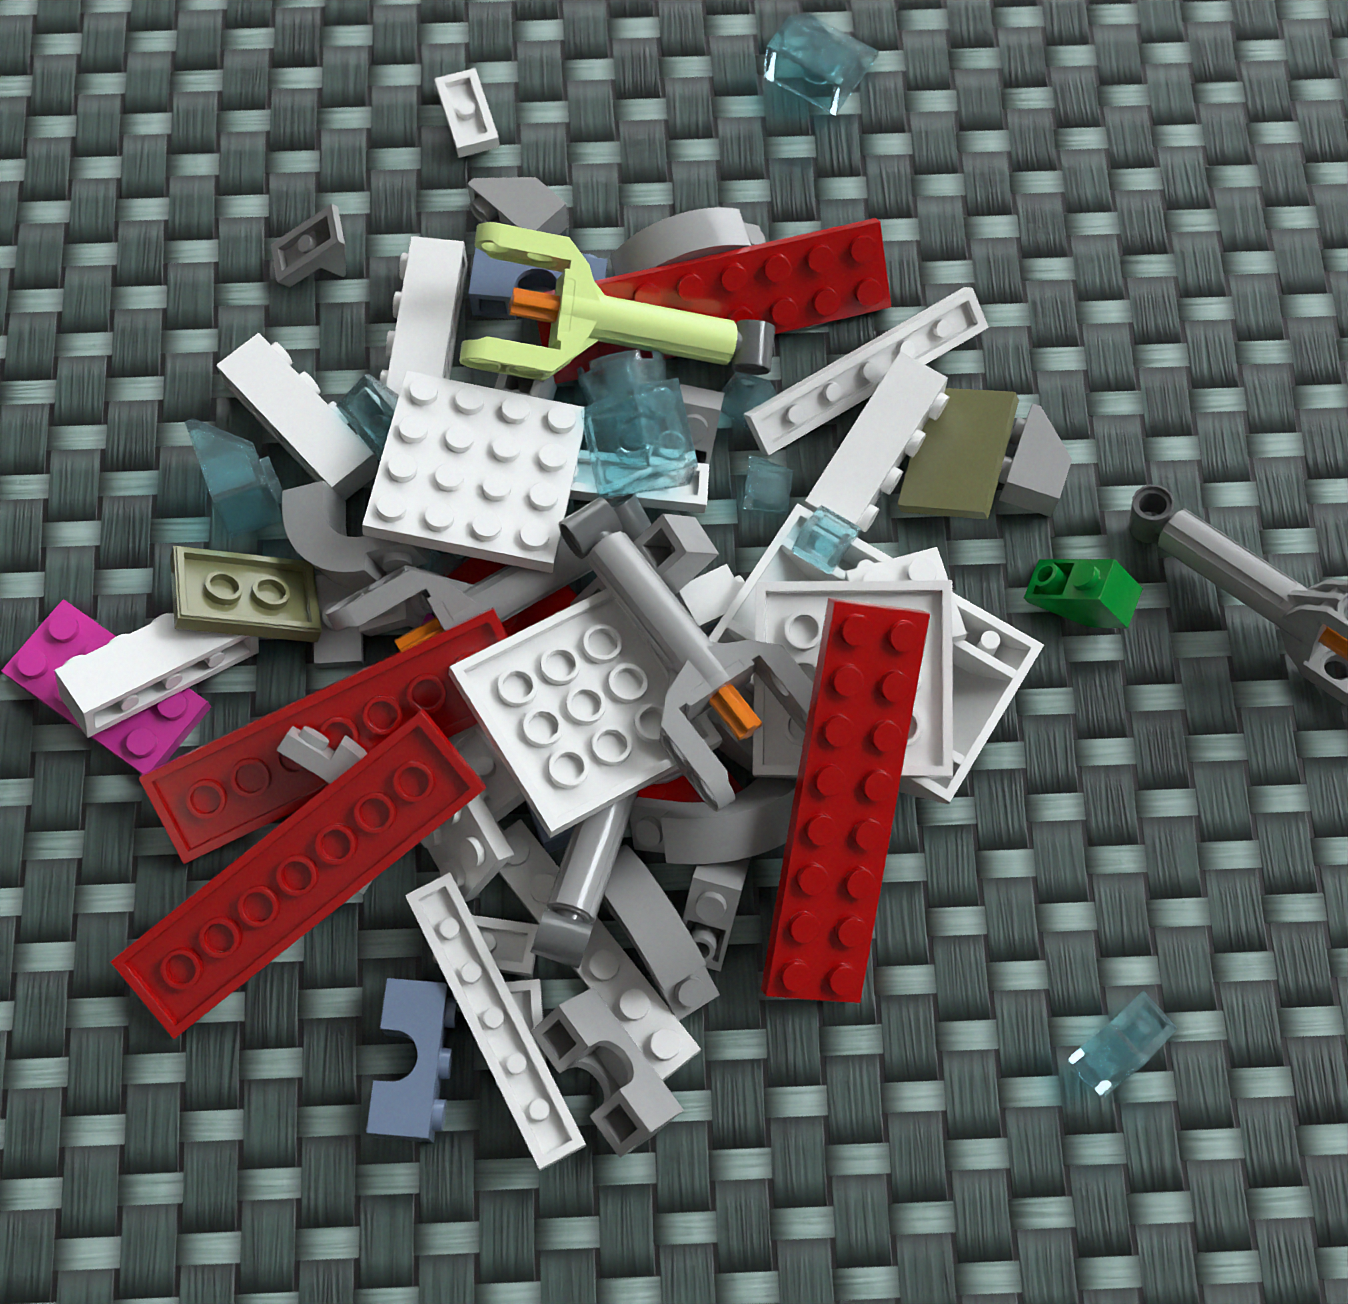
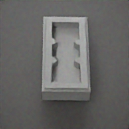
(335, 647)

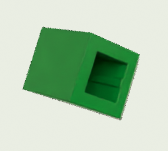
(1085, 591)

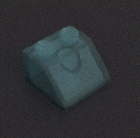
(817, 61)
(640, 440)
(237, 479)

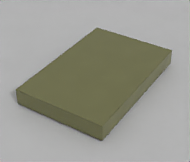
(960, 456)
(244, 594)

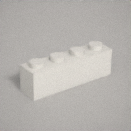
(426, 310)
(297, 416)
(879, 441)
(144, 670)

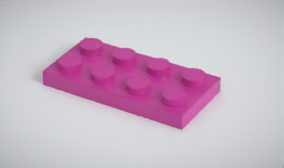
(140, 740)

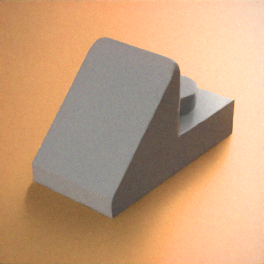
(309, 247)

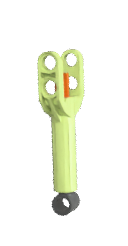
(585, 315)

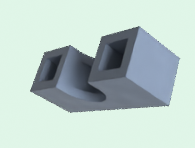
(494, 280)
(412, 1105)

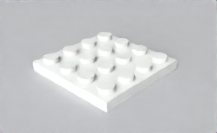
(476, 472)
(794, 617)
(575, 710)

